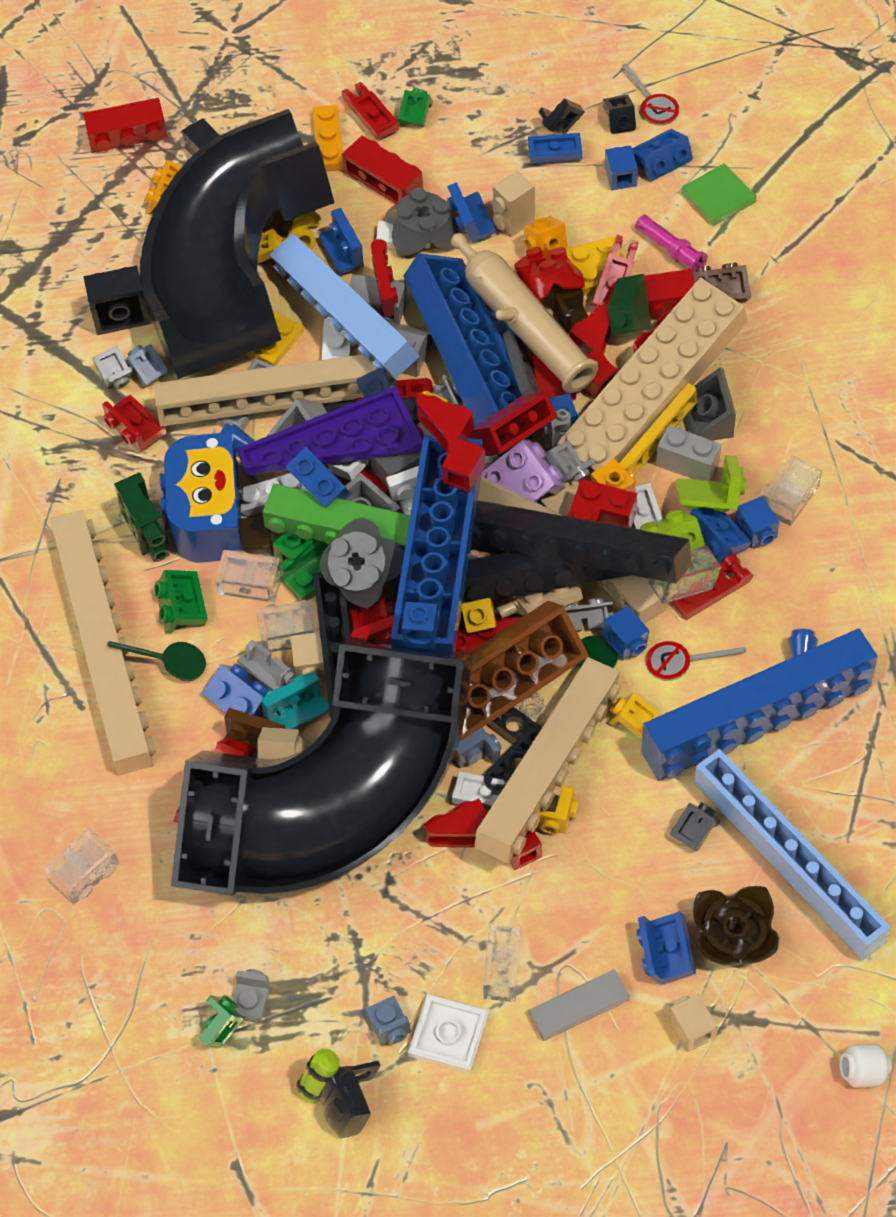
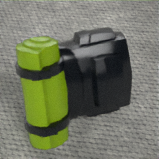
(337, 1090)

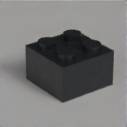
(116, 300)

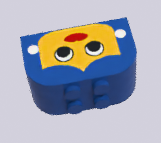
(202, 496)

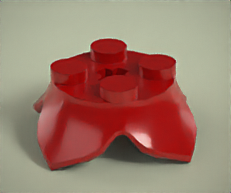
(544, 268)

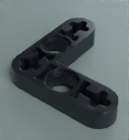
(521, 743)

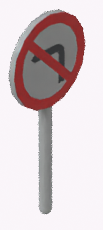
(656, 108)
(671, 660)

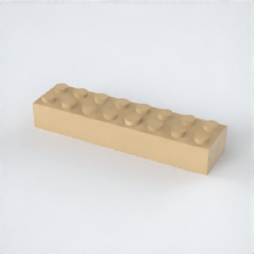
(656, 374)

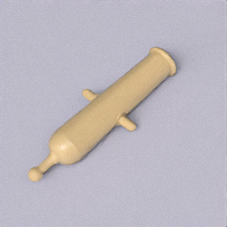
(526, 316)

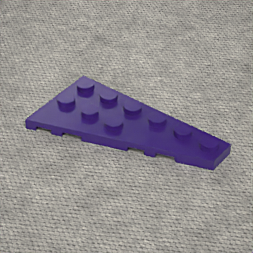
(354, 432)

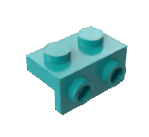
(295, 702)

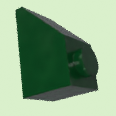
(629, 305)

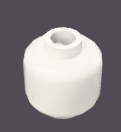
(865, 1065)

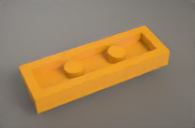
(329, 136)

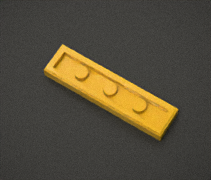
(649, 441)

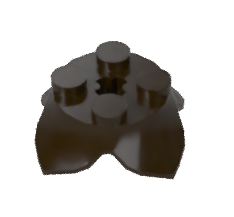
(748, 910)

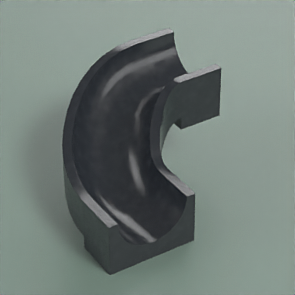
(207, 239)
(343, 797)

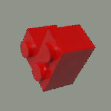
(604, 504)

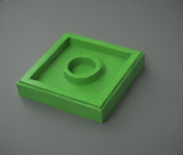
(718, 194)

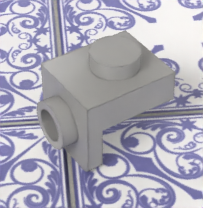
(113, 368)
(568, 462)

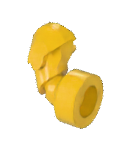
(301, 225)

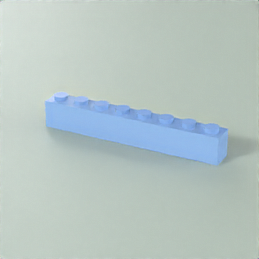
(344, 306)
(792, 855)

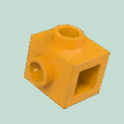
(545, 233)
(615, 476)

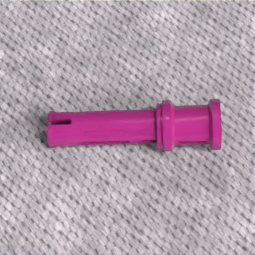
(679, 249)

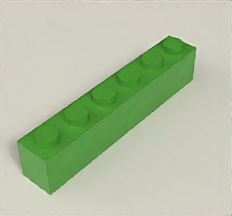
(303, 515)

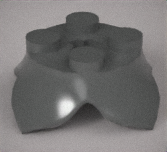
(421, 220)
(381, 565)

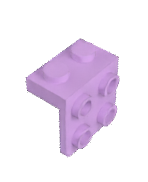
(525, 471)

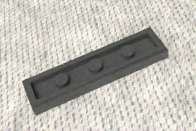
(520, 364)

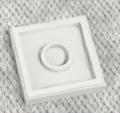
(448, 1033)

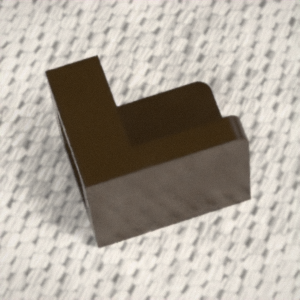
(569, 307)
(254, 534)

